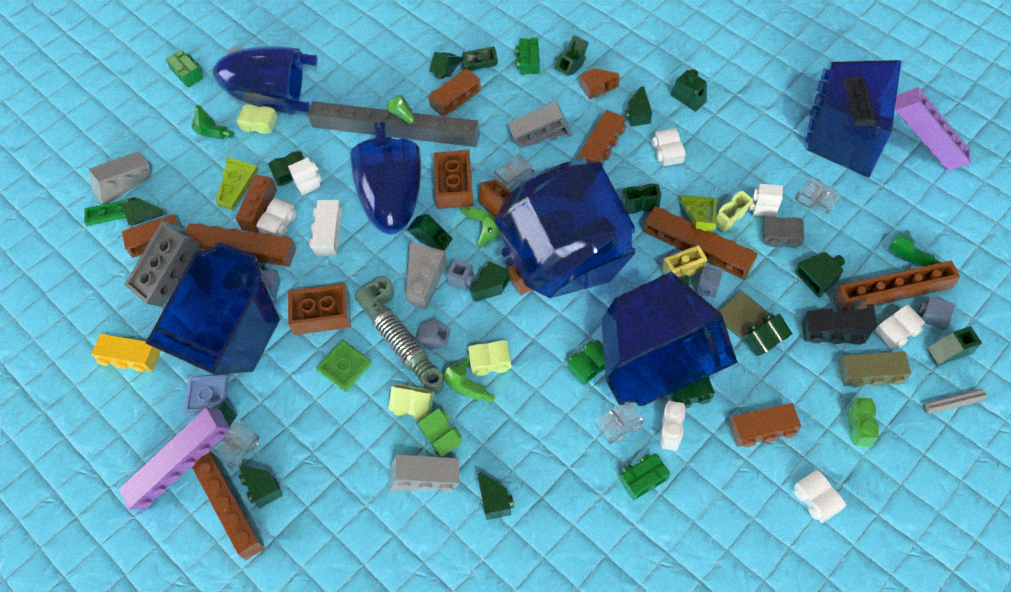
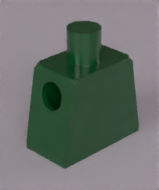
(690, 90)
(820, 272)

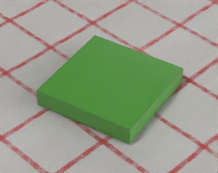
(344, 366)

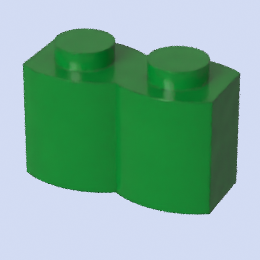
(588, 362)

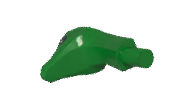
(205, 125)
(904, 248)

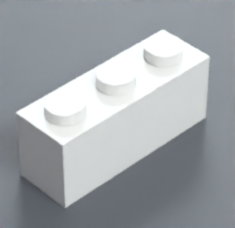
(326, 228)

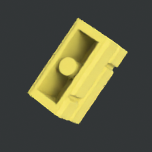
(685, 262)

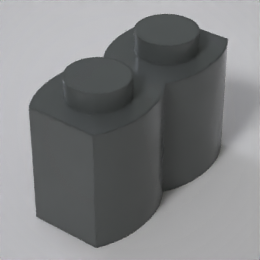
(783, 231)

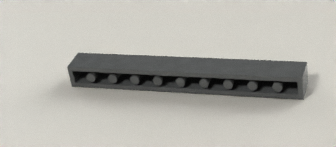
(425, 127)

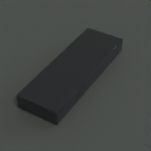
(859, 101)

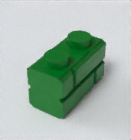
(528, 56)
(185, 68)
(644, 475)

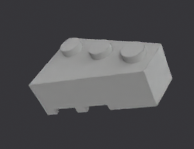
(540, 125)
(118, 176)
(424, 273)
(423, 473)

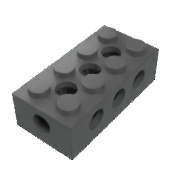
(162, 264)

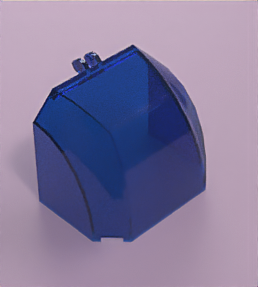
(566, 229)

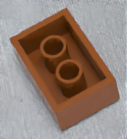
(453, 179)
(319, 309)

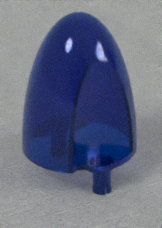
(265, 76)
(387, 179)

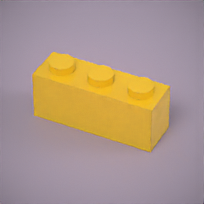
(125, 353)

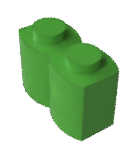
(864, 425)

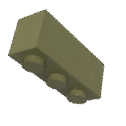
(874, 369)

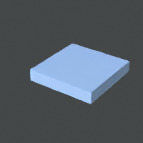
(205, 392)

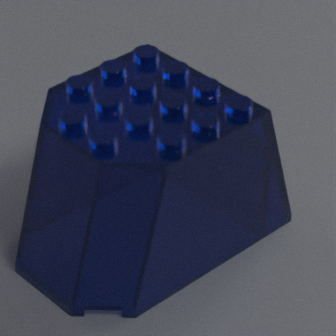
(832, 125)
(218, 313)
(662, 341)

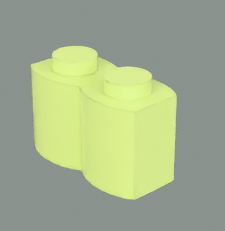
(257, 119)
(733, 211)
(489, 358)
(411, 400)

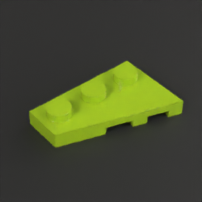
(235, 182)
(701, 211)

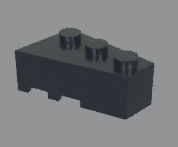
(840, 326)

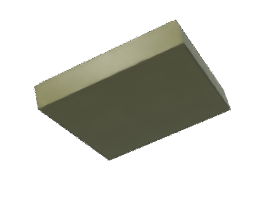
(742, 313)

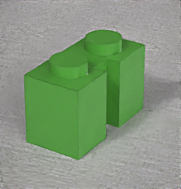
(439, 433)

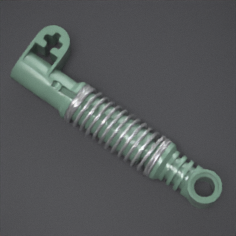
(395, 332)

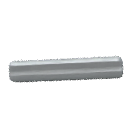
(955, 401)

